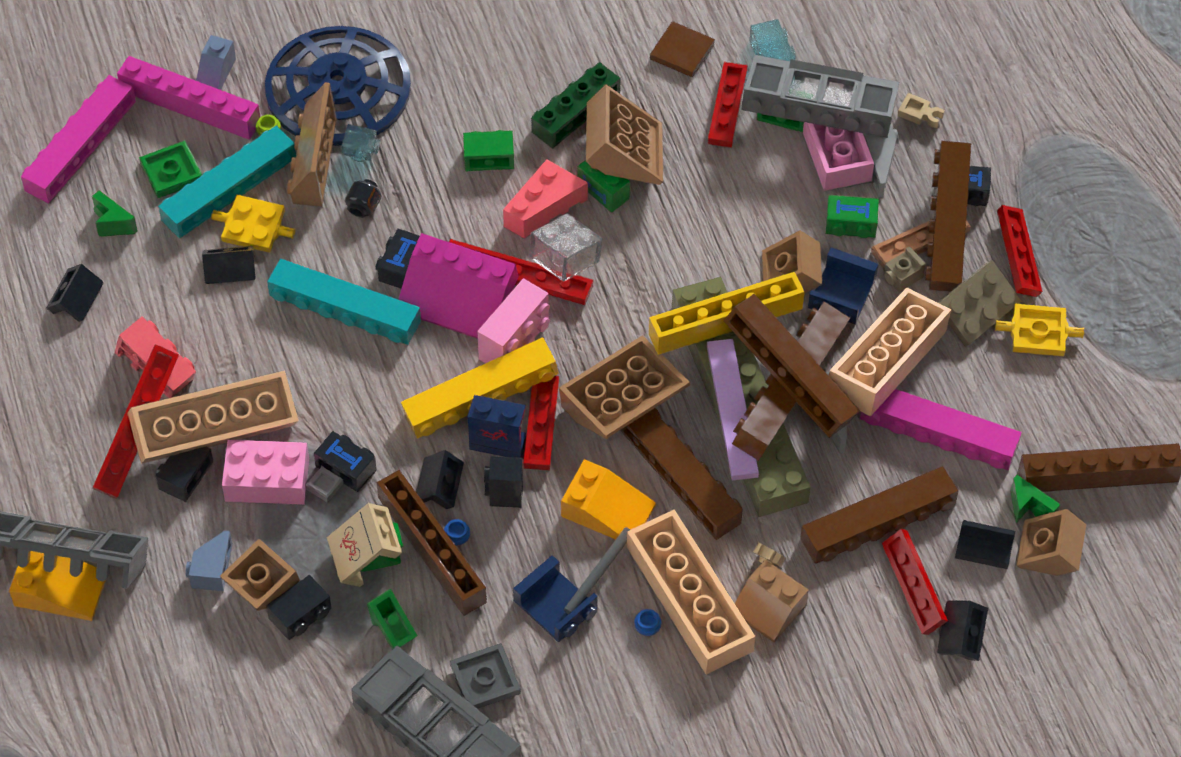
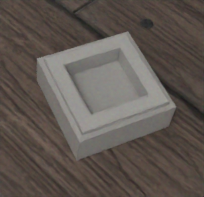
(324, 484)

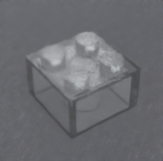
(565, 247)

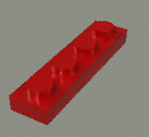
(727, 104)
(1019, 251)
(541, 425)
(914, 582)

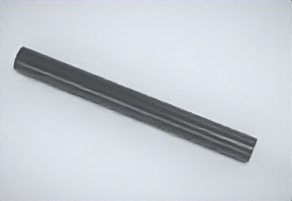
(597, 572)

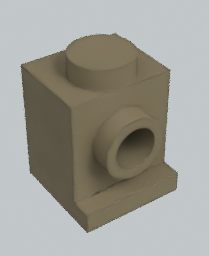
(904, 270)

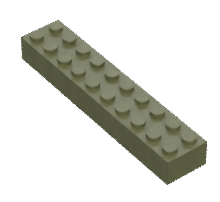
(781, 476)

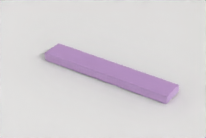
(730, 405)

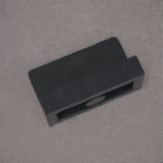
(228, 264)
(75, 292)
(440, 479)
(985, 544)
(964, 629)

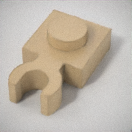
(918, 109)
(769, 554)

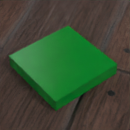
(170, 168)

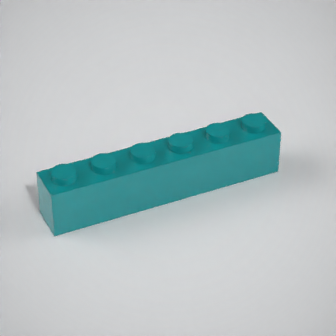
(230, 178)
(344, 301)

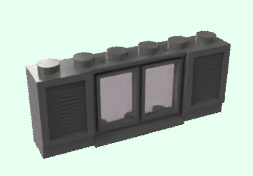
(820, 95)
(74, 543)
(427, 712)

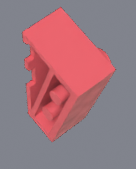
(543, 197)
(137, 345)

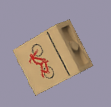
(361, 541)

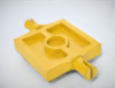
(253, 223)
(1039, 330)

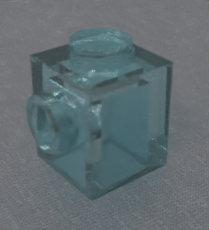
(360, 143)

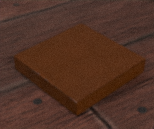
(682, 49)

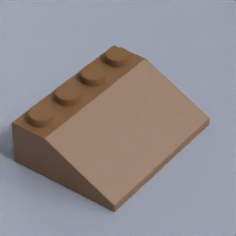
(623, 138)
(313, 149)
(621, 388)

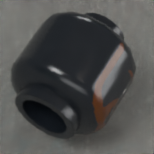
(363, 198)

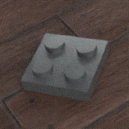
(485, 676)

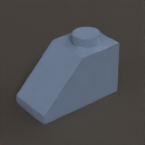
(216, 61)
(209, 563)

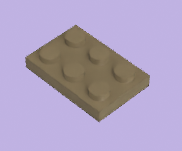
(979, 302)

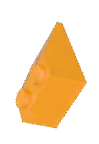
(604, 501)
(56, 590)

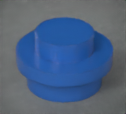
(457, 531)
(647, 622)

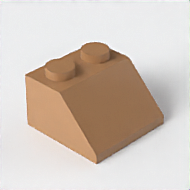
(794, 254)
(1052, 543)
(260, 575)
(771, 600)

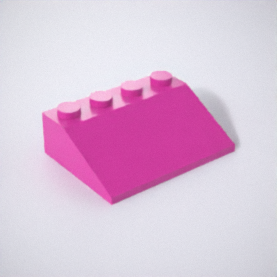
(456, 284)

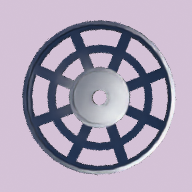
(343, 65)

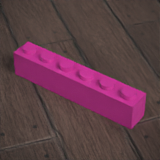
(190, 97)
(78, 138)
(947, 428)

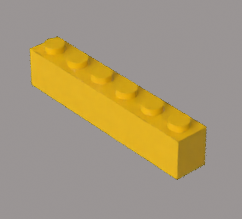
(706, 318)
(495, 379)

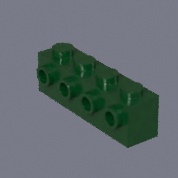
(569, 109)

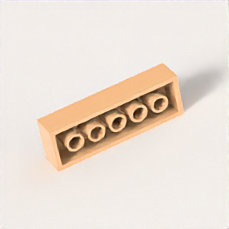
(890, 349)
(212, 416)
(690, 592)

